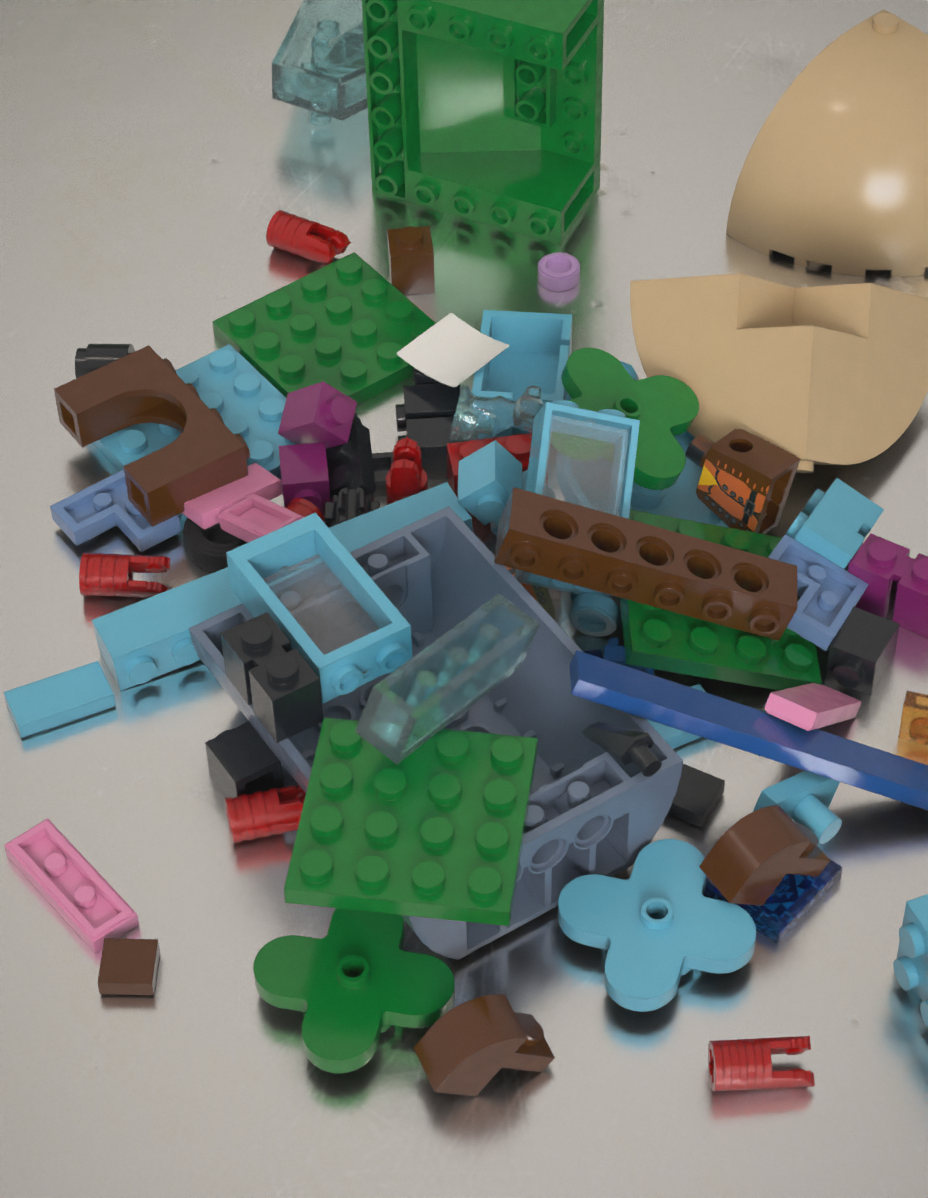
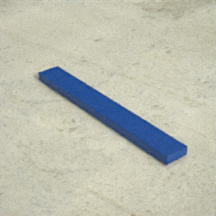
(748, 729)

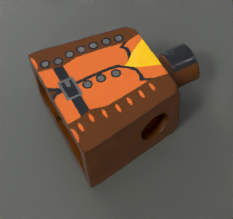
(743, 479)

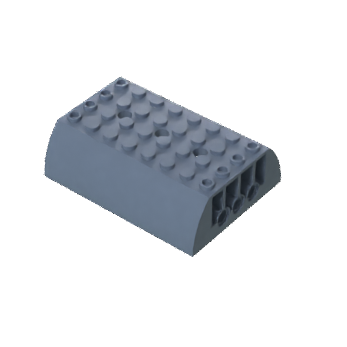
(584, 802)

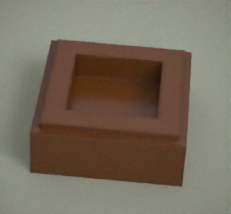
(128, 966)

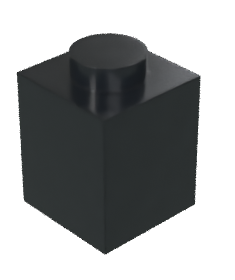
(862, 651)
(242, 762)

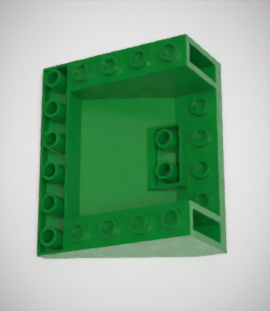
(487, 108)

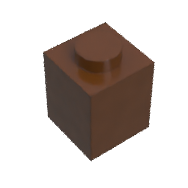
(411, 260)

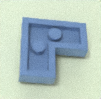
(105, 507)
(824, 592)

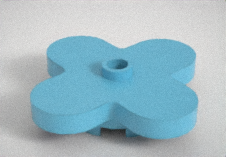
(656, 925)

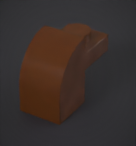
(759, 853)
(477, 1041)

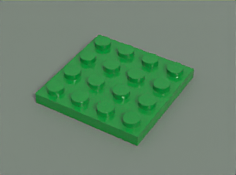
(328, 328)
(710, 650)
(417, 834)

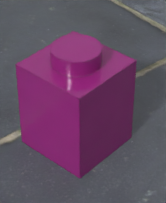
(317, 415)
(305, 473)

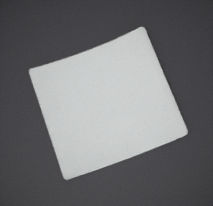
(451, 351)

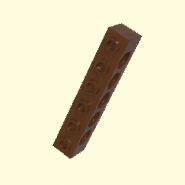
(646, 564)

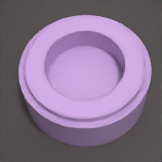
(558, 272)

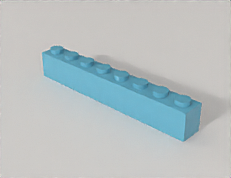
(155, 633)

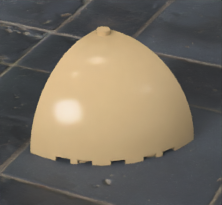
(845, 158)
(801, 367)

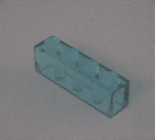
(446, 678)

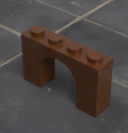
(149, 391)

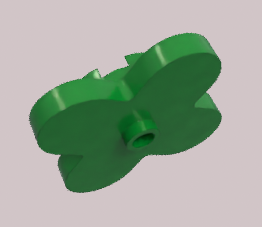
(660, 403)
(353, 986)

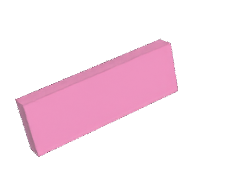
(812, 706)
(71, 885)

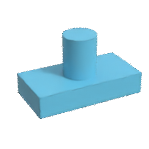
(806, 802)

